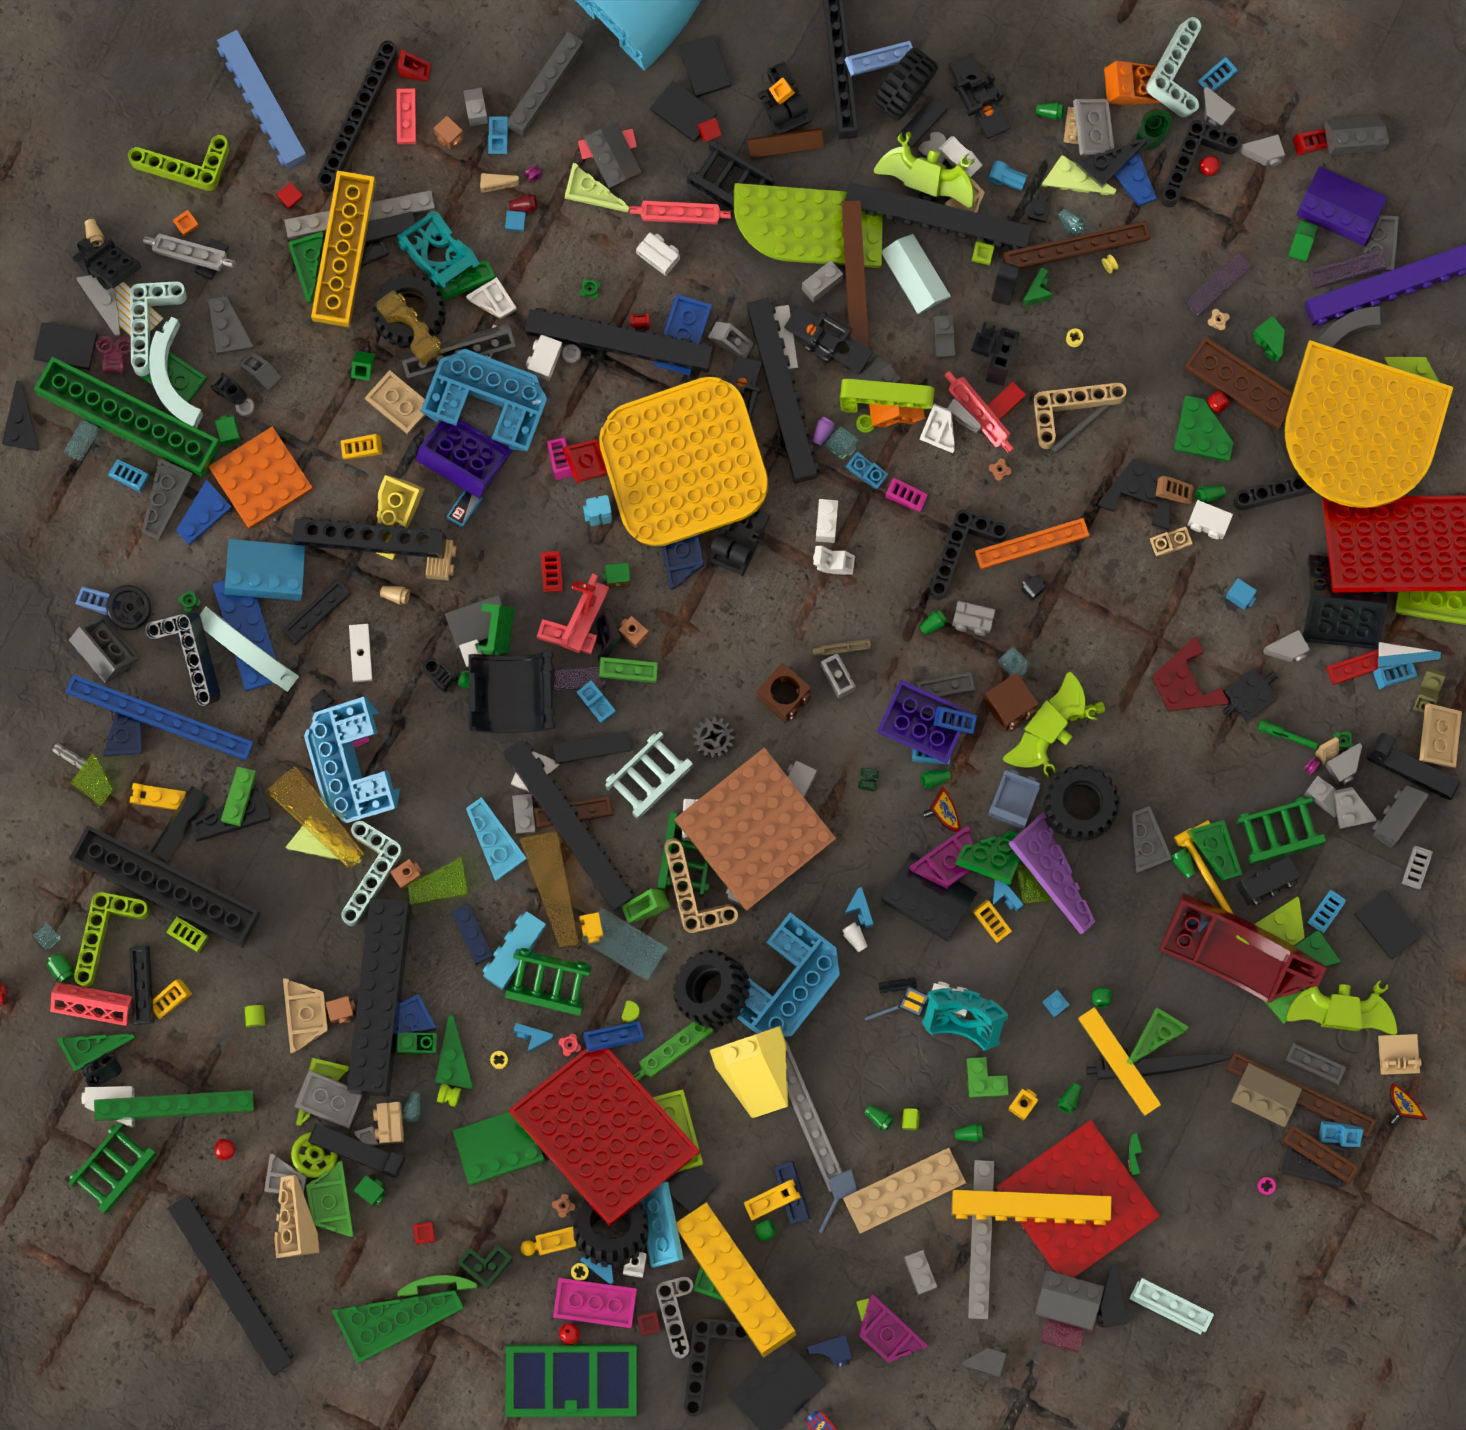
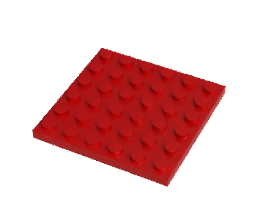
(1082, 1166)

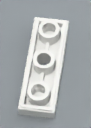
(360, 642)

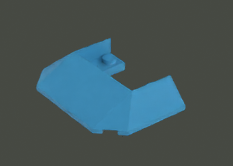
(492, 382)
(337, 766)
(813, 976)

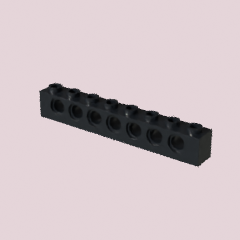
(433, 549)

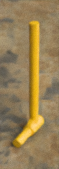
(1184, 839)

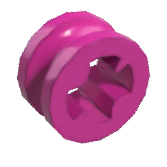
(1263, 1180)

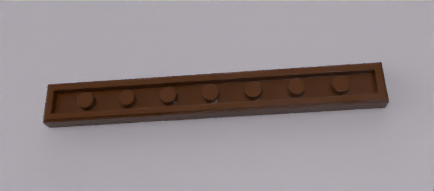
(1078, 245)
(855, 271)
(1312, 1099)

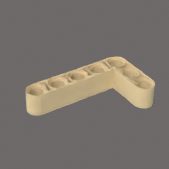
(1070, 404)
(687, 894)

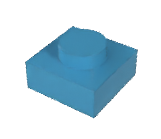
(1055, 1003)

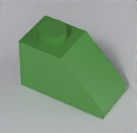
(646, 905)

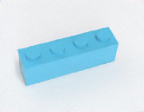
(523, 936)

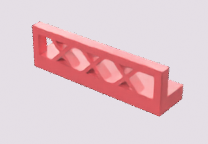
(581, 624)
(90, 999)

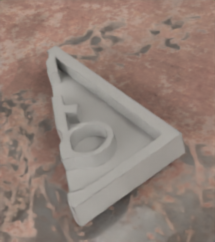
(103, 300)

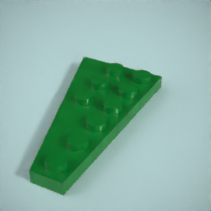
(383, 1324)

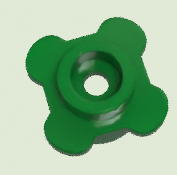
(590, 284)
(190, 595)
(1347, 737)

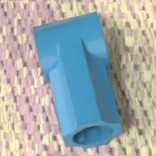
(1003, 174)

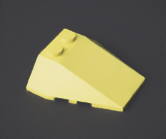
(755, 1071)

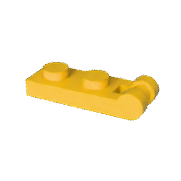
(157, 797)
(771, 1200)

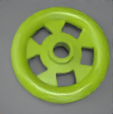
(298, 1159)

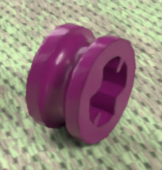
(533, 174)
(1312, 765)

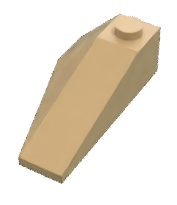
(296, 1227)

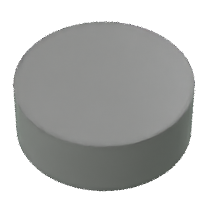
(571, 354)
(246, 409)

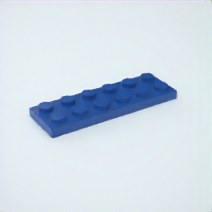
(246, 617)

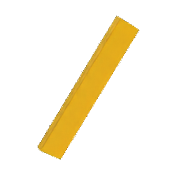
(1118, 1060)

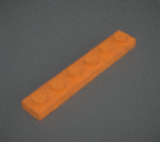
(1031, 544)

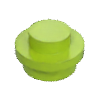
(864, 423)

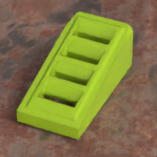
(199, 944)

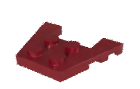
(1179, 686)

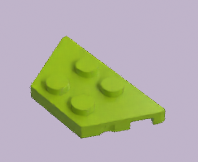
(1414, 365)
(1284, 923)

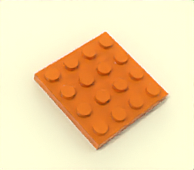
(260, 478)

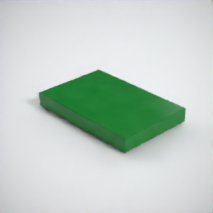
(182, 377)

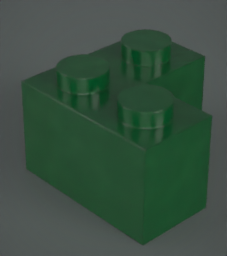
(485, 1270)

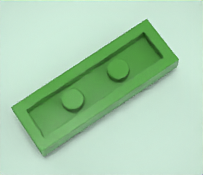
(628, 670)
(238, 796)

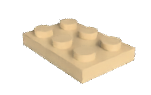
(397, 402)
(1440, 735)

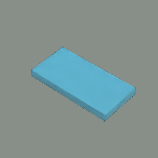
(663, 1234)

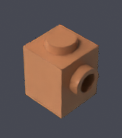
(448, 133)
(633, 631)
(406, 874)
(341, 1010)

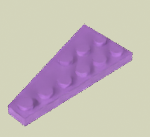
(1050, 868)

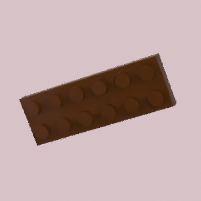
(1240, 382)

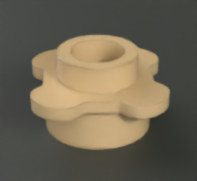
(1218, 324)

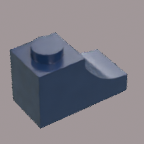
(834, 1349)

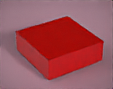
(709, 129)
(289, 195)
(424, 1233)

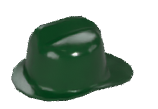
(1154, 127)

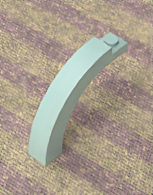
(159, 374)
(247, 650)

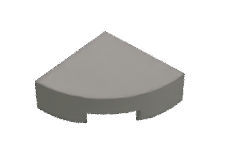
(367, 1136)

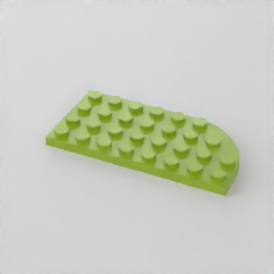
(801, 224)

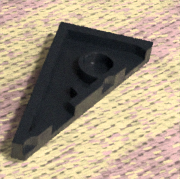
(1105, 166)
(19, 428)

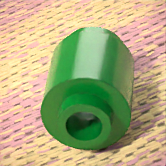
(60, 967)

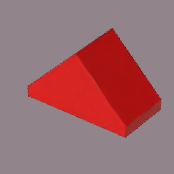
(413, 67)

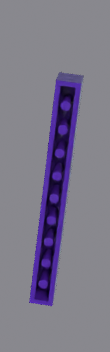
(1387, 286)

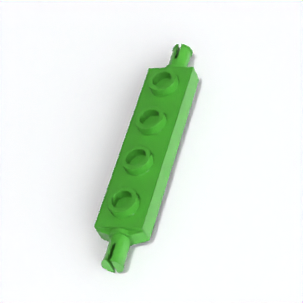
(672, 1050)

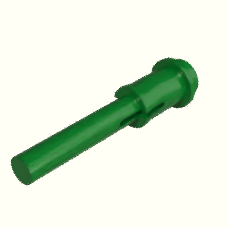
(1277, 731)

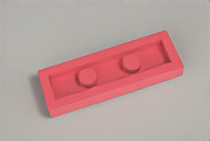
(406, 116)
(553, 633)

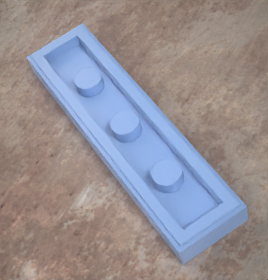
(877, 58)

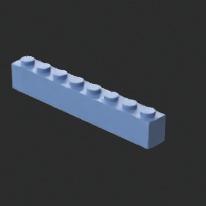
(263, 101)

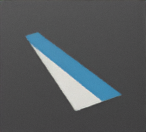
(1396, 654)

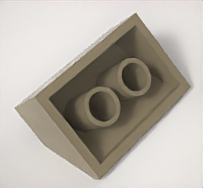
(1266, 1095)

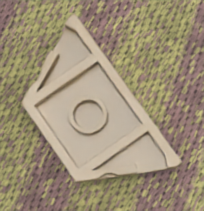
(304, 1014)

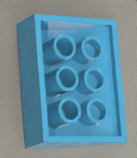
(264, 570)

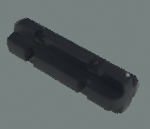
(897, 985)

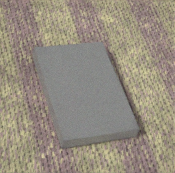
(1093, 126)
(327, 1099)

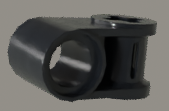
(229, 389)
(441, 676)
(102, 1068)

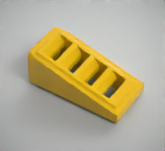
(362, 453)
(992, 910)
(185, 993)

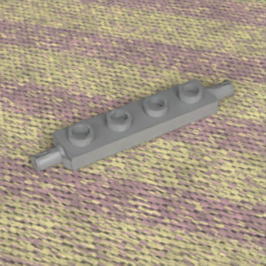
(189, 252)

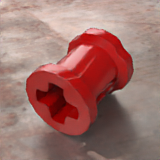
(640, 321)

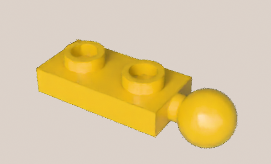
(549, 1242)

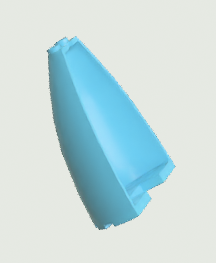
(642, 26)

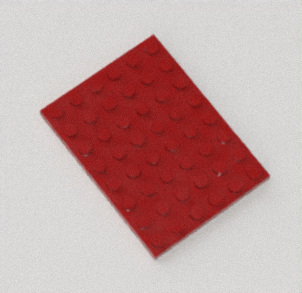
(1398, 545)
(604, 1132)

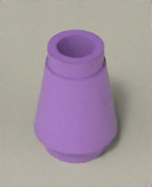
(823, 431)

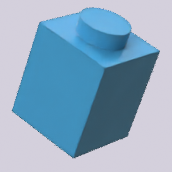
(1241, 594)

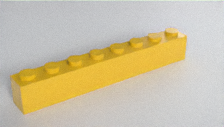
(1031, 1206)

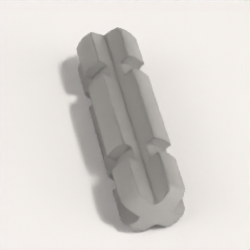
(68, 755)

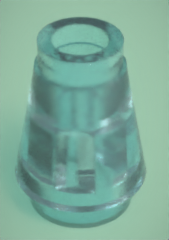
(1071, 222)
(412, 1109)

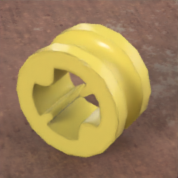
(1109, 263)
(1072, 332)
(499, 1054)
(585, 1269)

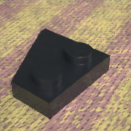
(607, 633)

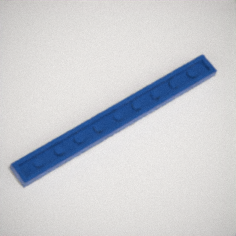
(159, 717)

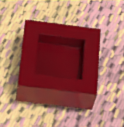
(648, 1323)

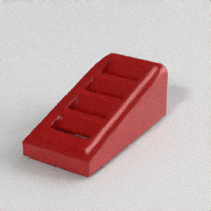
(1303, 145)
(551, 555)

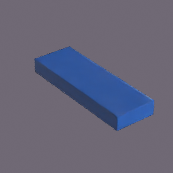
(613, 1036)

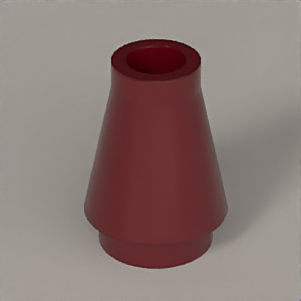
(525, 203)

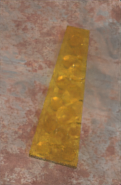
(306, 806)
(548, 870)

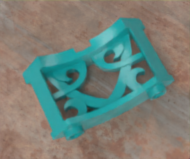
(437, 227)
(983, 1030)

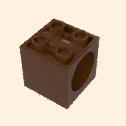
(784, 675)
(1011, 702)

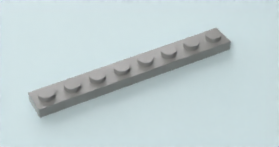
(318, 222)
(980, 1247)

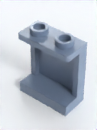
(1014, 798)

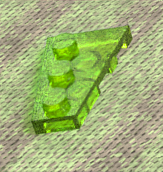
(439, 885)

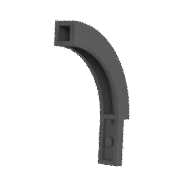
(1350, 324)

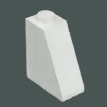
(94, 1093)

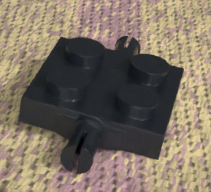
(1250, 694)

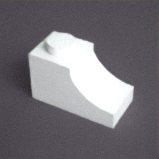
(954, 150)

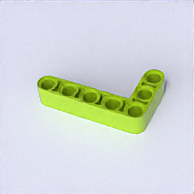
(183, 167)
(884, 393)
(100, 930)

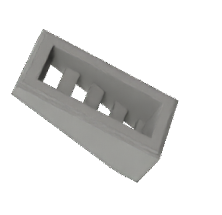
(963, 417)
(1417, 885)

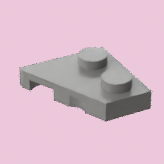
(1351, 808)
(279, 1169)

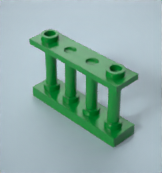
(1276, 849)
(664, 878)
(535, 995)
(119, 1186)

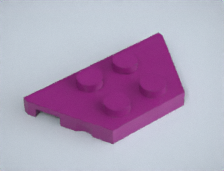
(940, 863)
(887, 1333)

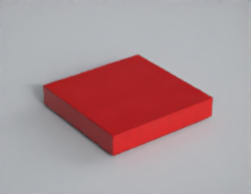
(585, 460)

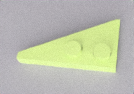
(1069, 176)
(585, 189)
(309, 844)

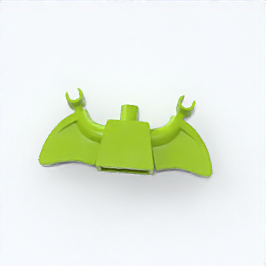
(927, 173)
(1049, 726)
(1343, 1010)

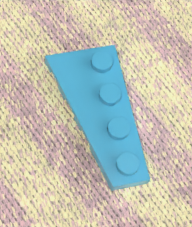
(496, 843)

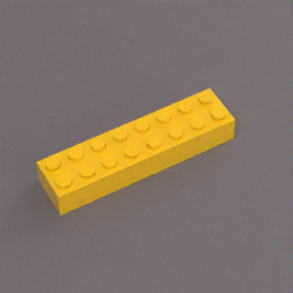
(343, 249)
(735, 1280)

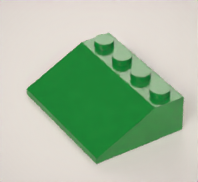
(495, 1148)

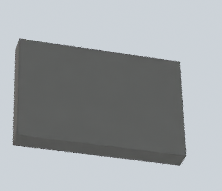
(470, 622)

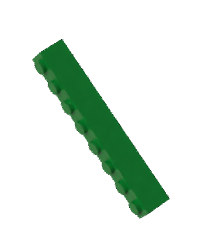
(173, 1106)

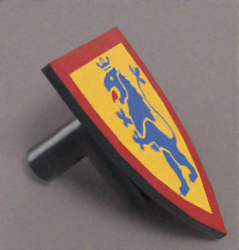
(944, 811)
(1404, 1105)

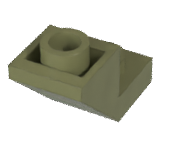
(1429, 689)

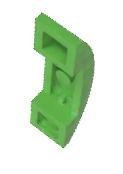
(412, 1288)

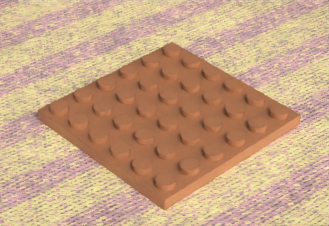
(754, 829)

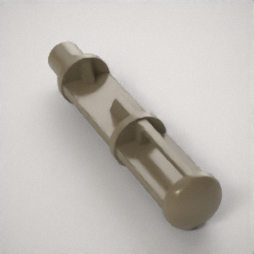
(843, 647)

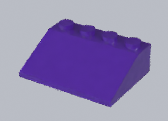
(1341, 206)
(463, 456)
(911, 721)

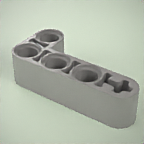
(676, 1318)

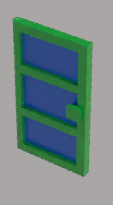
(571, 1380)

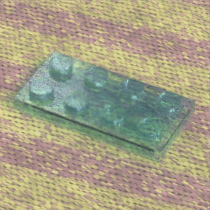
(628, 945)

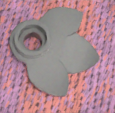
(936, 141)

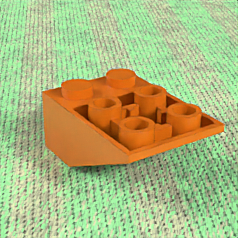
(1128, 82)

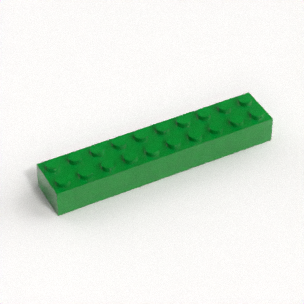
(127, 417)

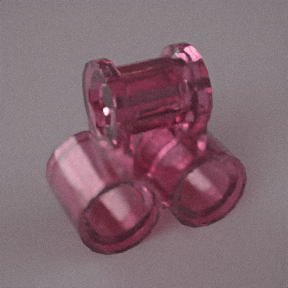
(113, 357)

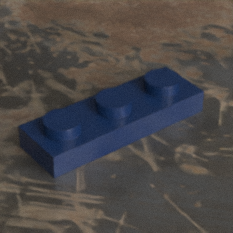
(472, 934)
(796, 1210)

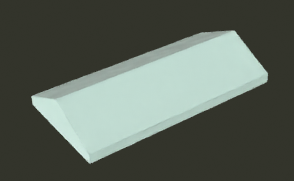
(915, 273)

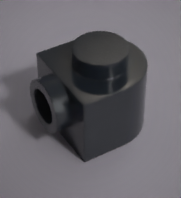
(1033, 587)
(321, 701)

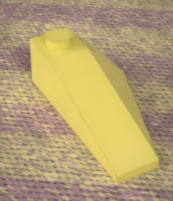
(397, 504)

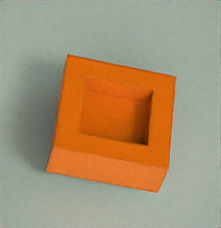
(185, 223)

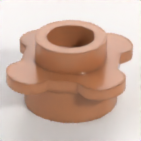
(999, 474)
(558, 1205)

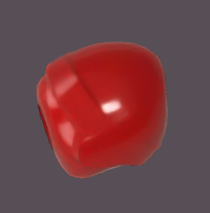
(1209, 166)
(1218, 401)
(224, 1149)
(569, 1333)

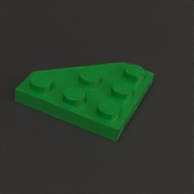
(1201, 432)
(991, 857)

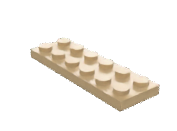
(904, 1190)

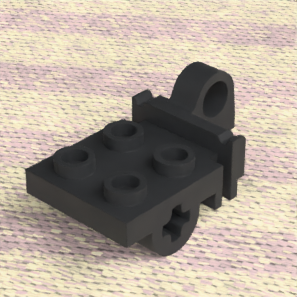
(790, 113)
(106, 263)
(737, 543)

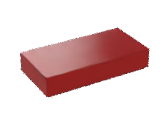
(1006, 400)

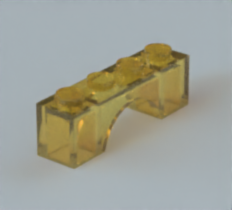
(394, 309)

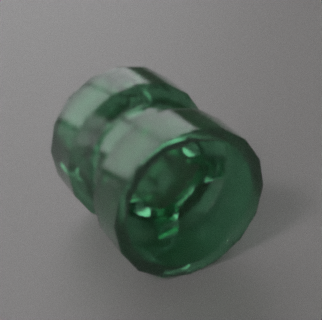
(868, 779)

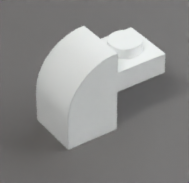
(833, 561)

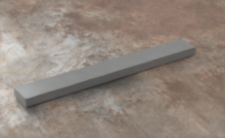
(810, 1121)

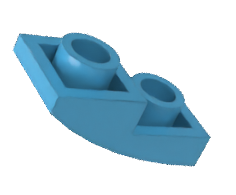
(866, 471)

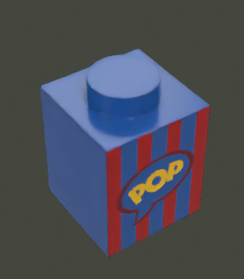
(819, 1421)

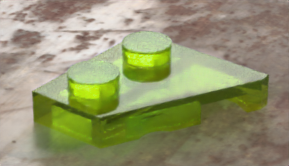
(92, 781)
(1029, 888)

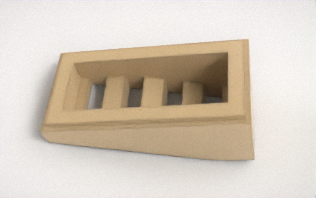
(494, 182)
(1328, 751)

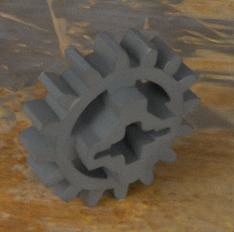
(705, 740)

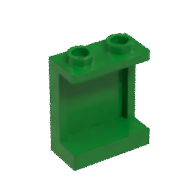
(499, 629)

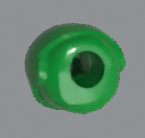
(1102, 997)
(765, 1230)

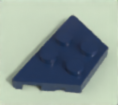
(682, 560)

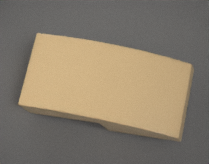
(1171, 542)

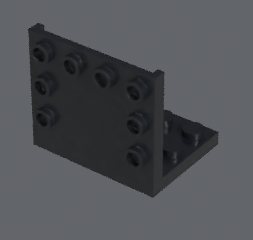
(1341, 617)

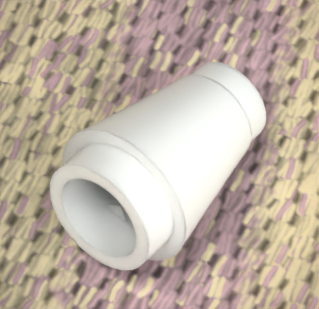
(855, 937)

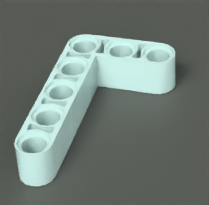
(1171, 65)
(143, 321)
(373, 873)

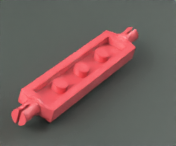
(680, 212)
(980, 411)

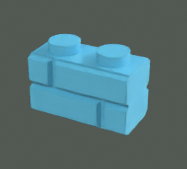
(598, 510)

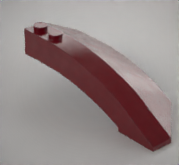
(1264, 967)

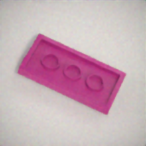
(595, 1303)

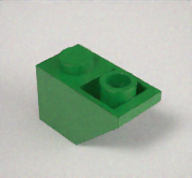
(1271, 337)
(416, 1043)

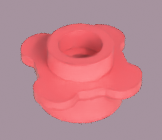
(565, 1041)

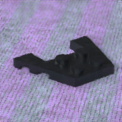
(1140, 483)

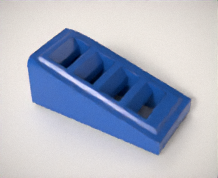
(939, 716)

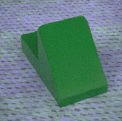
(1302, 241)
(1036, 293)

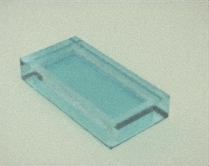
(81, 440)

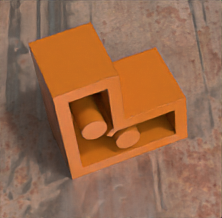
(888, 415)

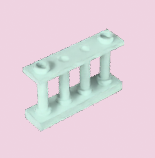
(667, 780)
(1171, 1306)

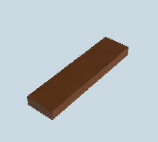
(785, 143)
(586, 810)
(1320, 1154)

